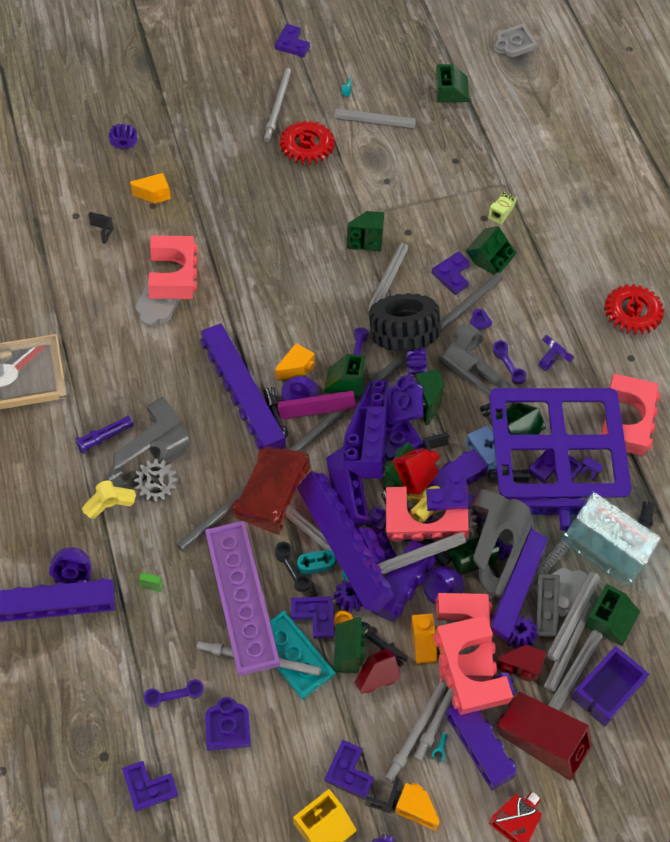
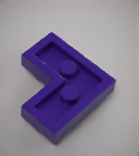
(289, 41)
(449, 272)
(545, 466)
(452, 496)
(319, 611)
(343, 772)
(146, 792)

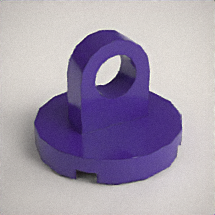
(553, 354)
(299, 388)
(442, 581)

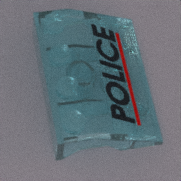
(611, 539)

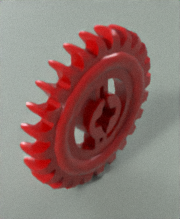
(308, 149)
(631, 317)

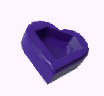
(480, 319)

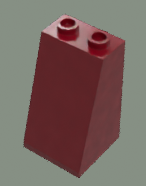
(546, 734)

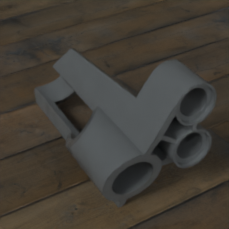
(462, 359)
(165, 440)
(505, 521)

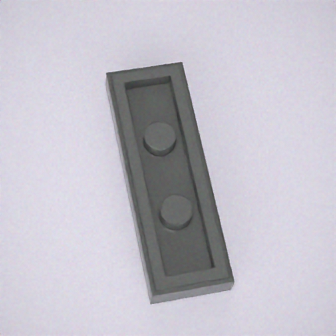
(548, 605)

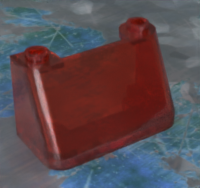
(271, 487)

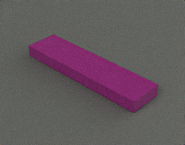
(317, 405)

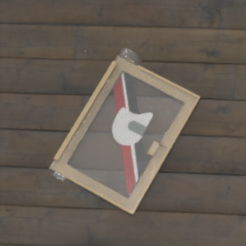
(31, 372)

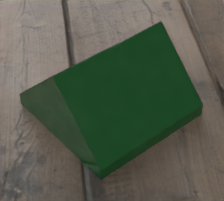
(464, 554)

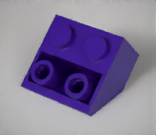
(378, 544)

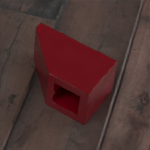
(523, 662)
(377, 671)

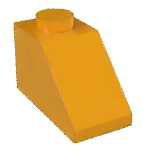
(151, 188)
(295, 363)
(422, 636)
(417, 806)

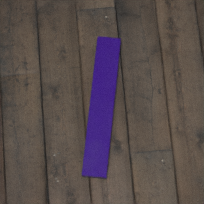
(518, 585)

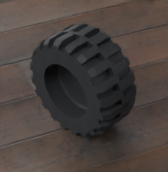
(404, 322)

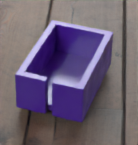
(610, 686)

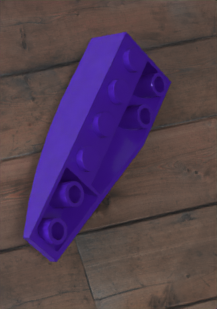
(367, 433)

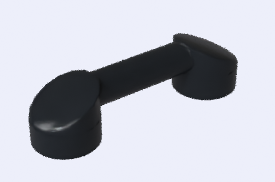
(282, 553)

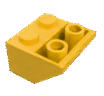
(324, 820)

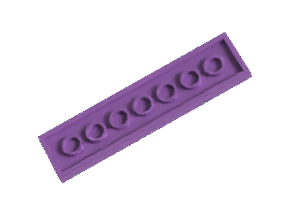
(242, 599)

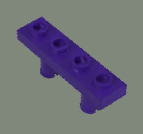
(555, 506)

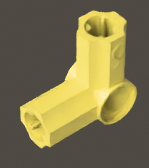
(107, 496)
(419, 512)

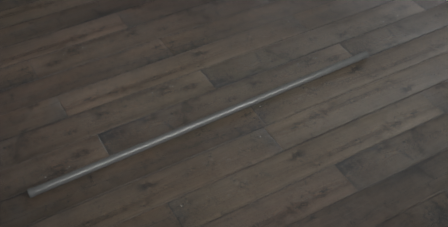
(334, 416)

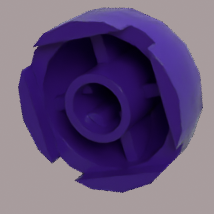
(70, 566)

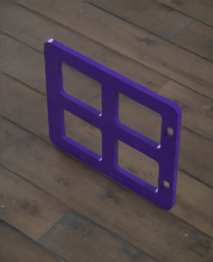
(559, 443)

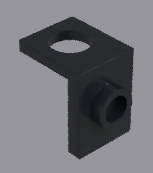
(103, 222)
(435, 441)
(384, 806)

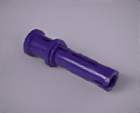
(95, 437)

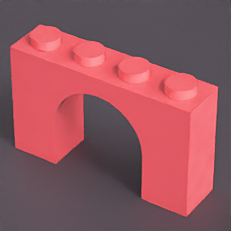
(179, 283)
(642, 396)
(402, 526)
(457, 606)
(469, 694)

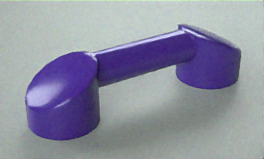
(360, 335)
(500, 350)
(154, 698)

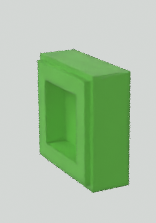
(151, 582)

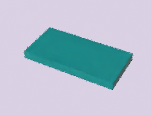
(295, 646)

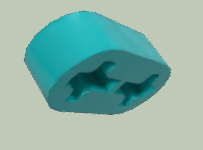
(316, 562)

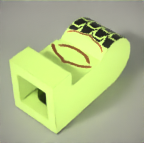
(502, 206)

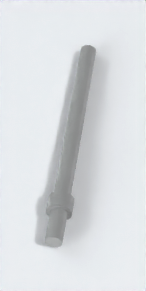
(270, 126)
(219, 650)
(428, 738)
(400, 759)

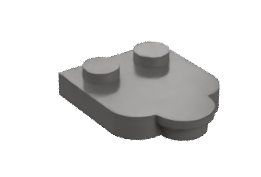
(515, 41)
(155, 310)
(570, 586)

